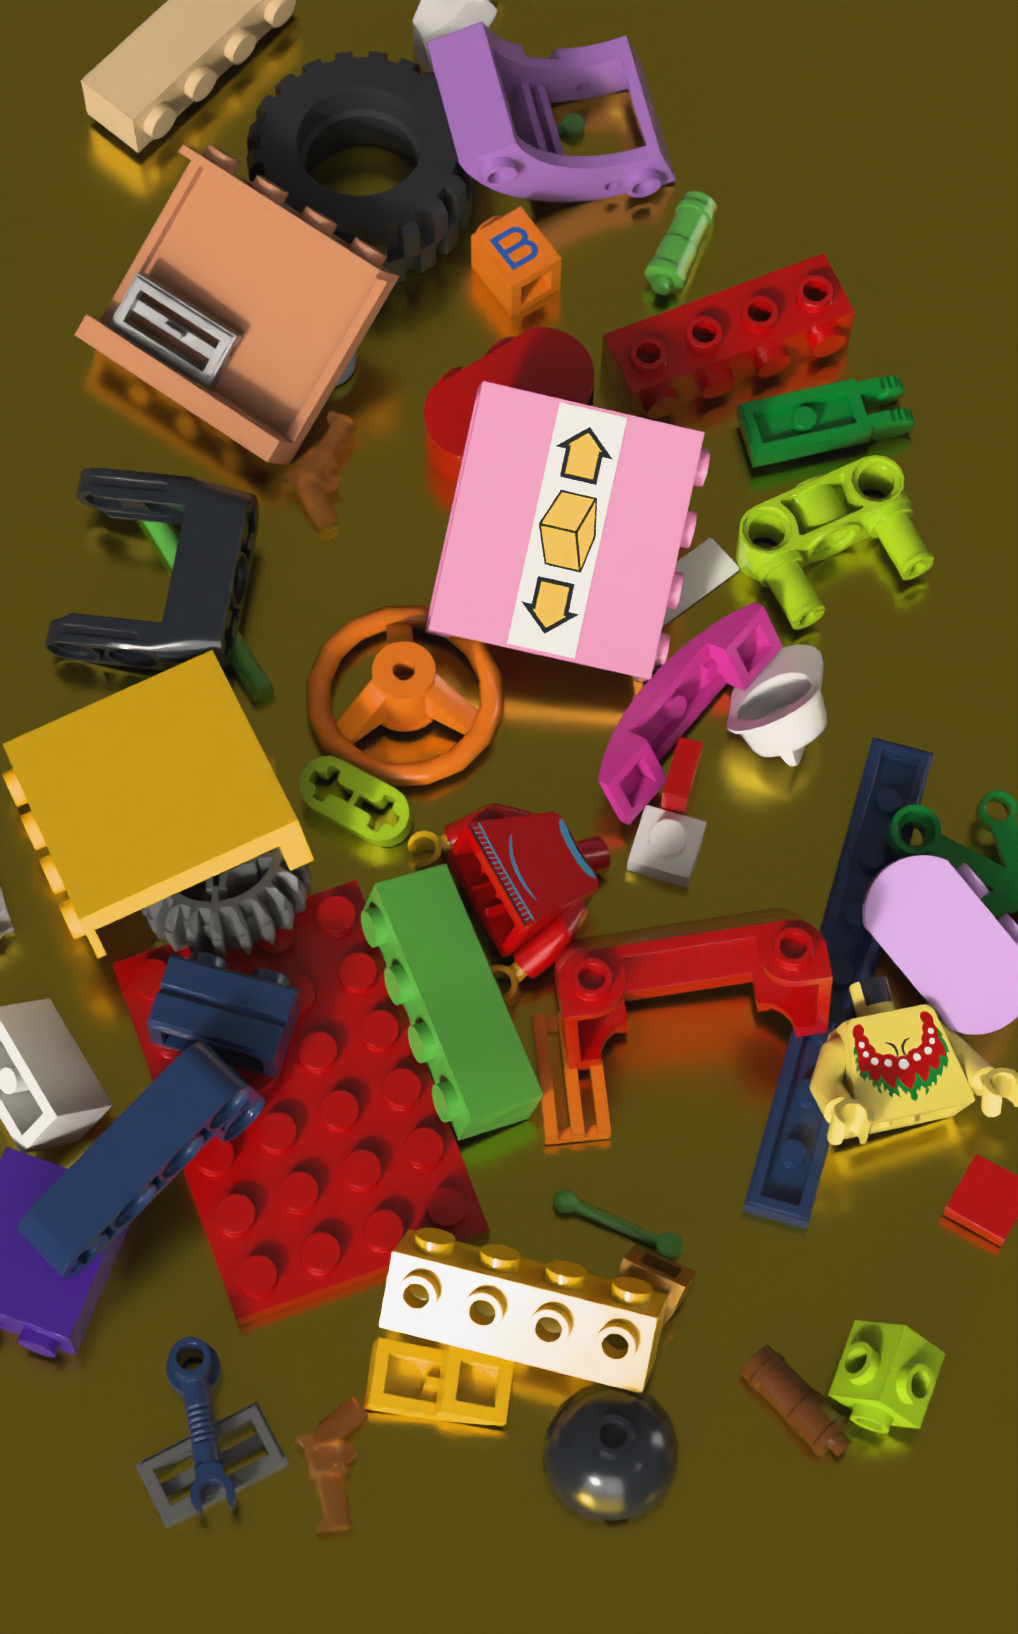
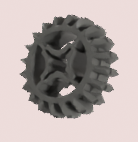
(233, 907)

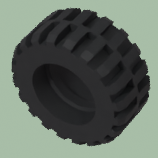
(376, 105)

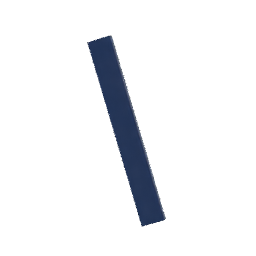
(796, 1129)

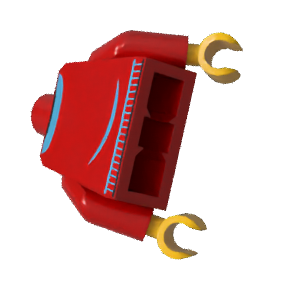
(522, 880)

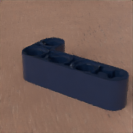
(139, 1157)

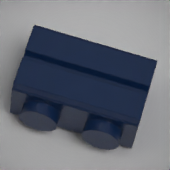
(231, 1011)

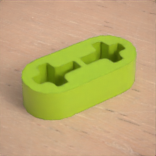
(363, 788)

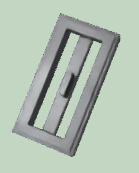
(218, 355)

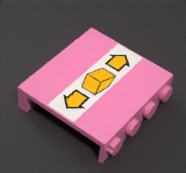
(567, 531)

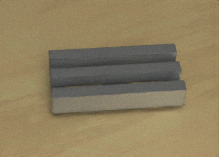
(241, 1479)

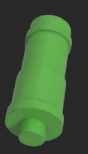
(680, 245)

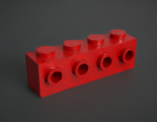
(727, 338)

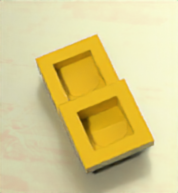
(438, 1383)

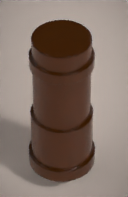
(798, 1402)

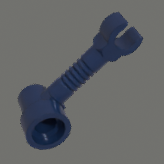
(196, 1390)

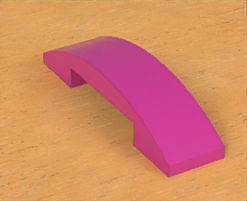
(723, 654)

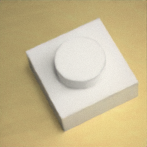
(666, 846)

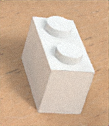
(44, 1079)

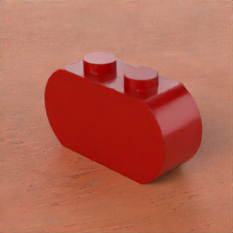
(534, 361)

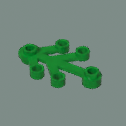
(999, 879)

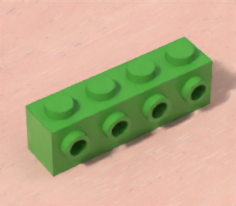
(451, 1002)

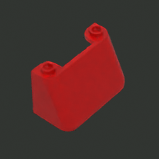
(766, 947)

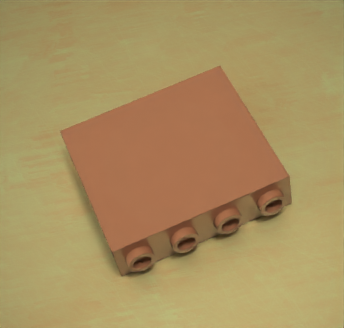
(268, 275)

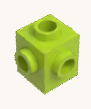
(886, 1375)

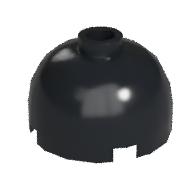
(610, 1453)

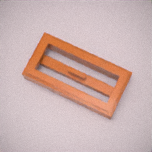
(577, 1131)

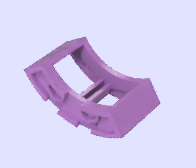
(483, 72)

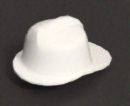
(782, 705)

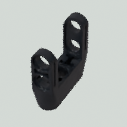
(205, 580)

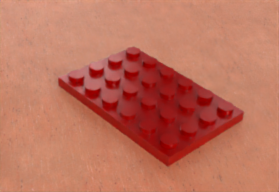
(345, 1131)

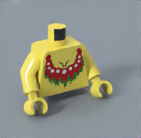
(899, 1069)

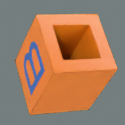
(515, 261)

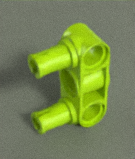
(823, 520)

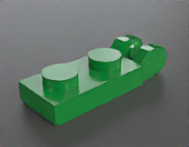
(822, 419)

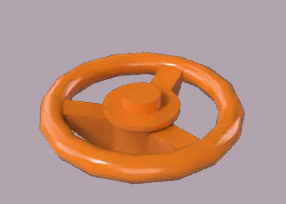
(403, 697)

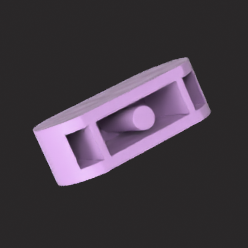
(946, 941)

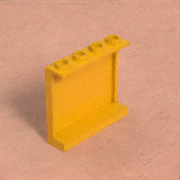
(149, 795)

